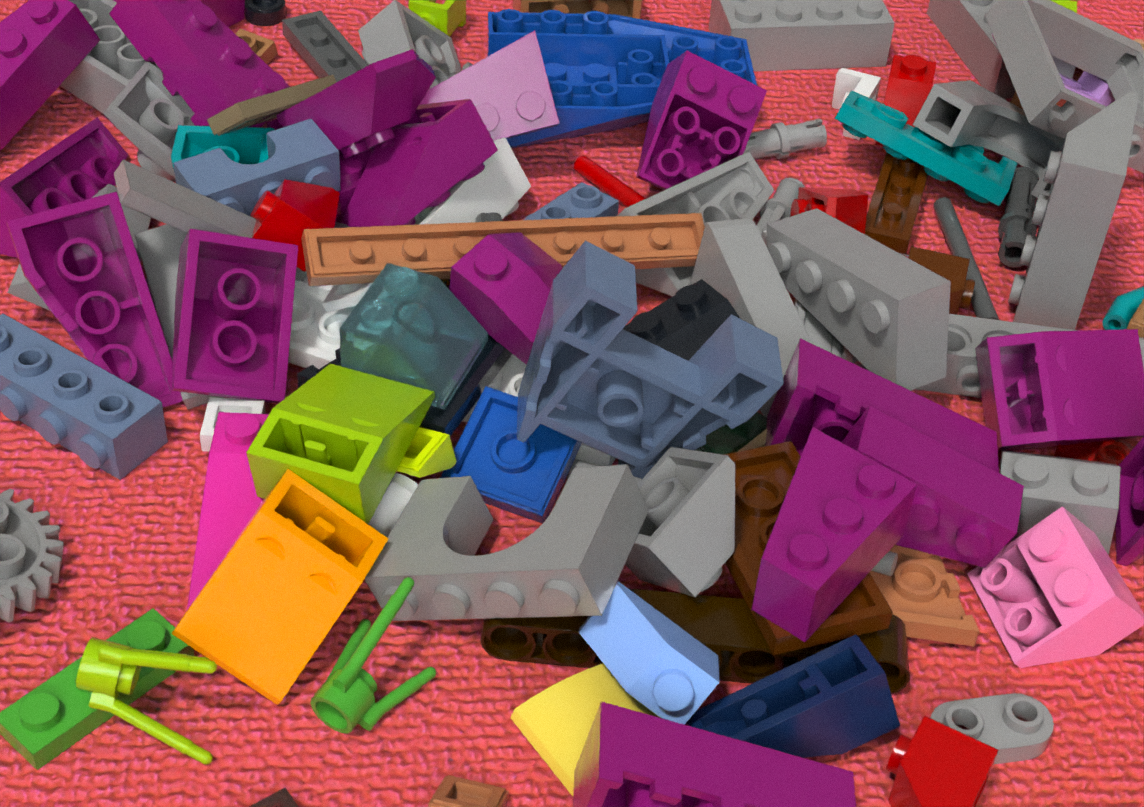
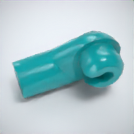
(1123, 309)

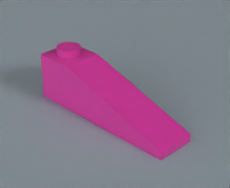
(227, 495)

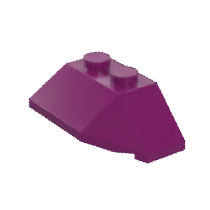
(366, 104)

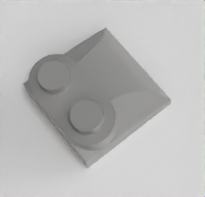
(150, 119)

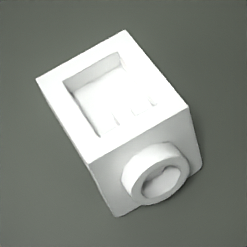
(858, 82)

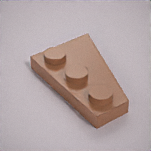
(926, 598)

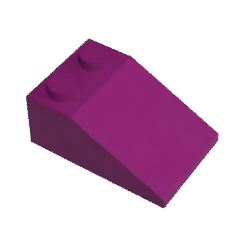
(233, 316)

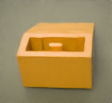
(281, 587)

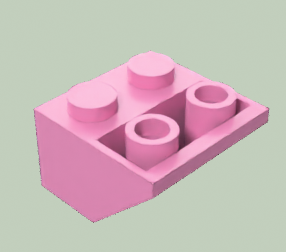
(1056, 594)

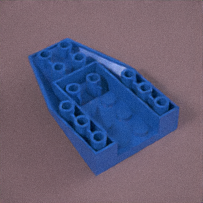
(607, 65)

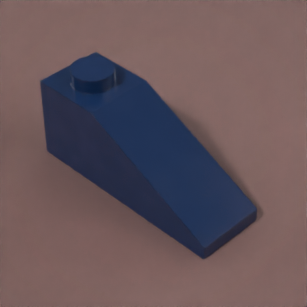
(809, 707)

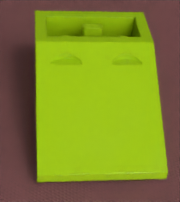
(341, 436)

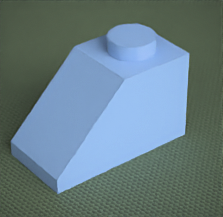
(652, 656)

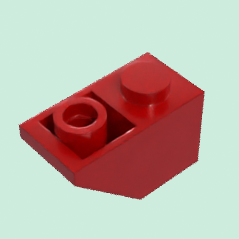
(842, 204)

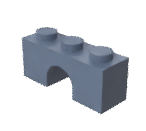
(294, 154)

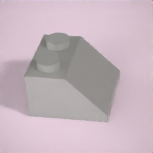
(1080, 486)
(687, 522)

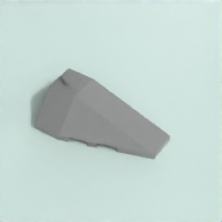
(400, 30)

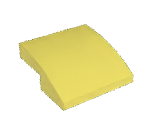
(563, 714)

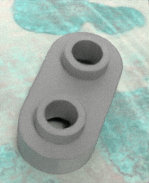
(1008, 722)

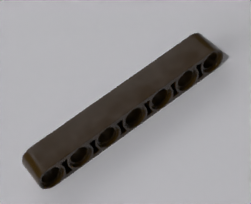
(717, 622)

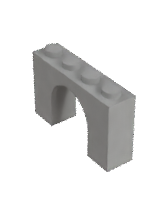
(973, 115)
(553, 572)

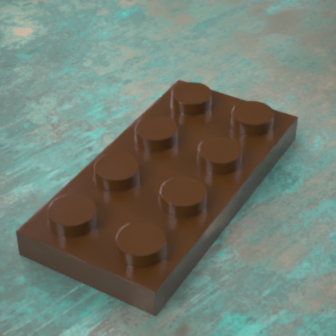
(760, 489)

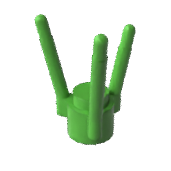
(349, 690)

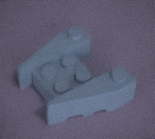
(625, 391)

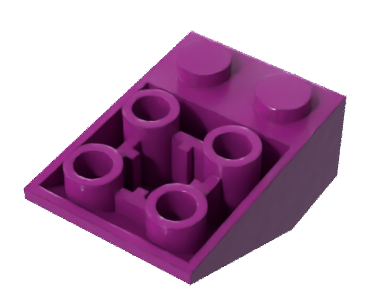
(696, 121)
(420, 164)
(1062, 387)

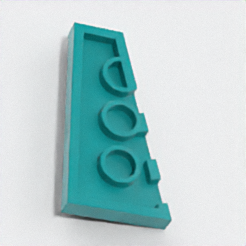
(962, 164)

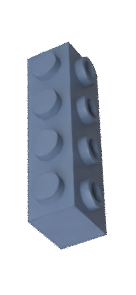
(76, 402)

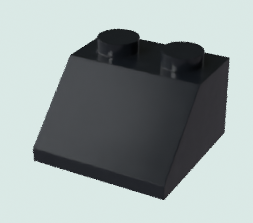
(684, 320)

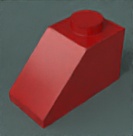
(909, 85)
(291, 210)
(939, 767)

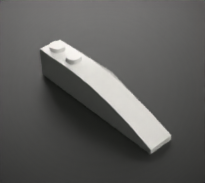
(492, 190)

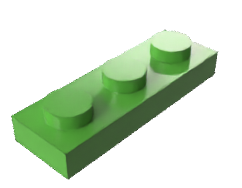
(59, 713)

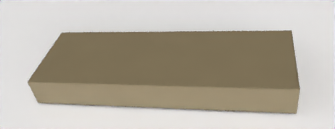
(265, 107)

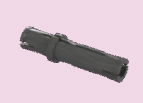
(1018, 216)

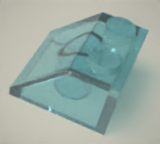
(412, 333)

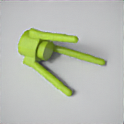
(115, 669)

